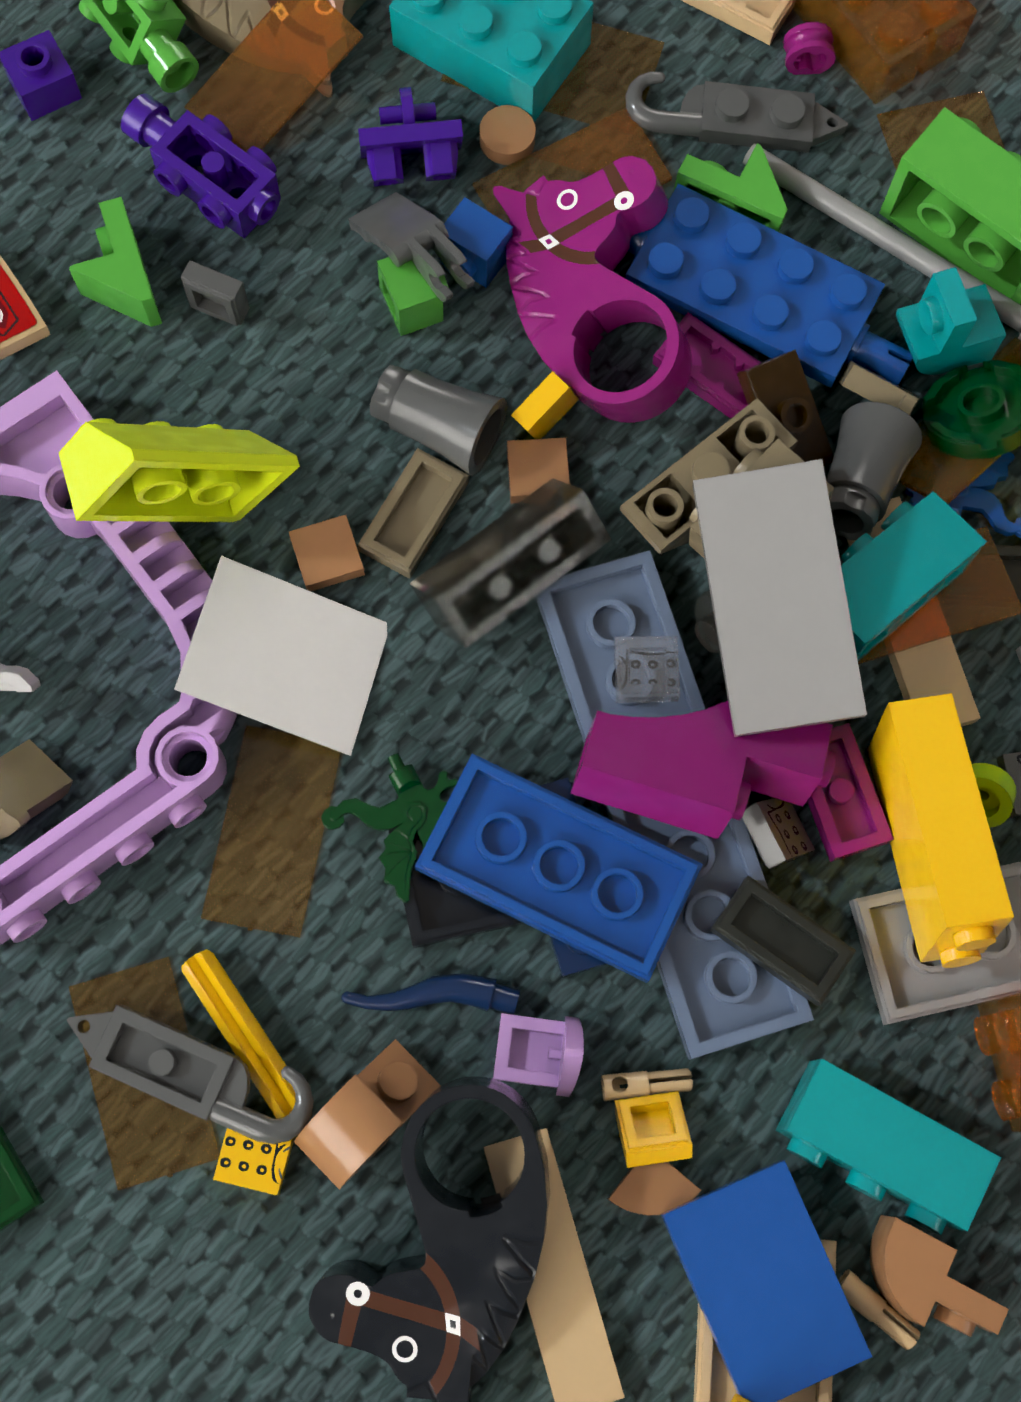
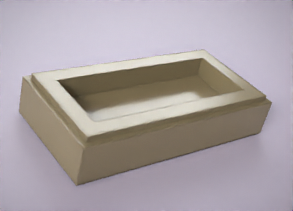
(413, 513)

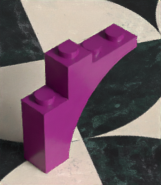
(695, 770)

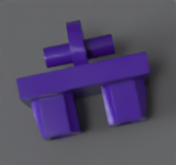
(386, 144)

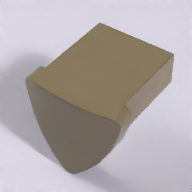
(877, 388)
(28, 786)

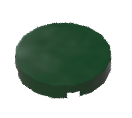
(975, 411)

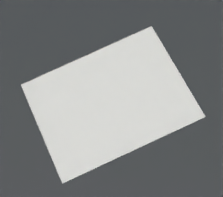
(283, 656)

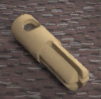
(642, 1084)
(877, 1310)

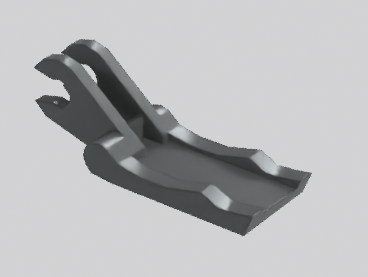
(407, 234)

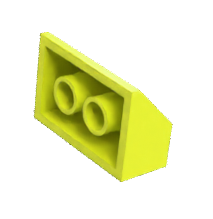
(170, 472)

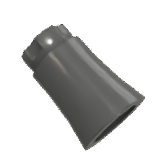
(440, 415)
(868, 464)

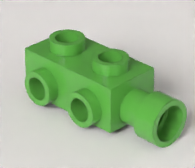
(146, 35)

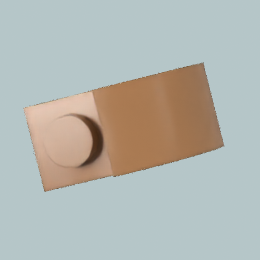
(366, 1113)
(913, 1277)

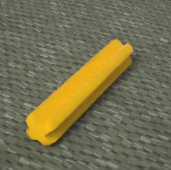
(240, 1030)

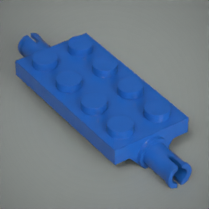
(762, 288)

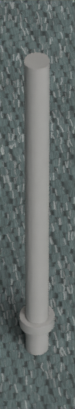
(880, 232)

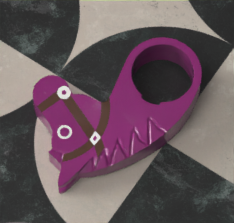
(565, 283)

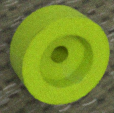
(996, 791)

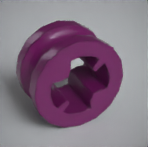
(809, 48)

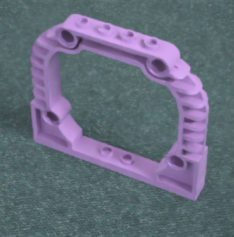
(128, 814)

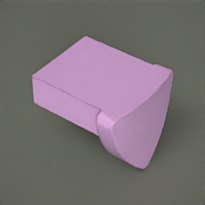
(540, 1052)

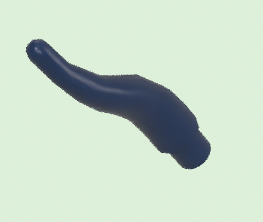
(456, 988)

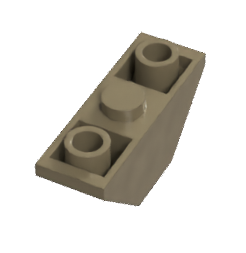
(665, 504)

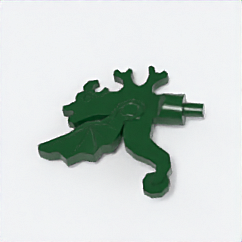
(412, 813)

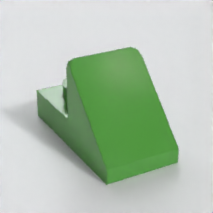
(751, 194)
(119, 275)

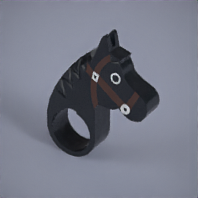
(454, 1308)

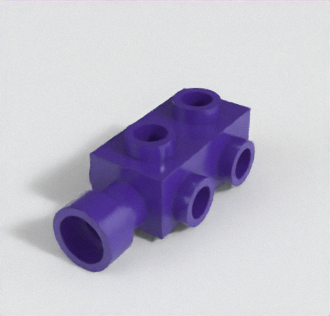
(225, 166)

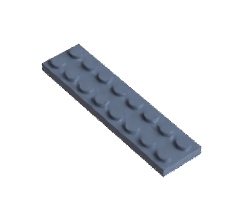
(711, 986)

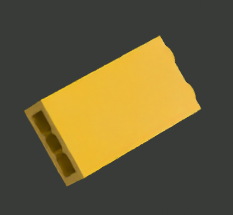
(938, 831)

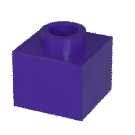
(40, 75)

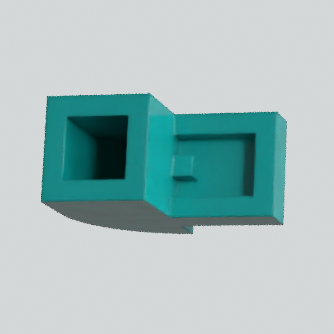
(951, 325)

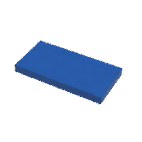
(559, 867)

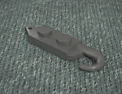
(738, 115)
(186, 1072)

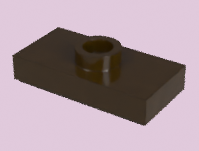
(786, 394)

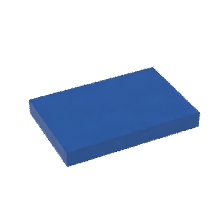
(766, 1285)

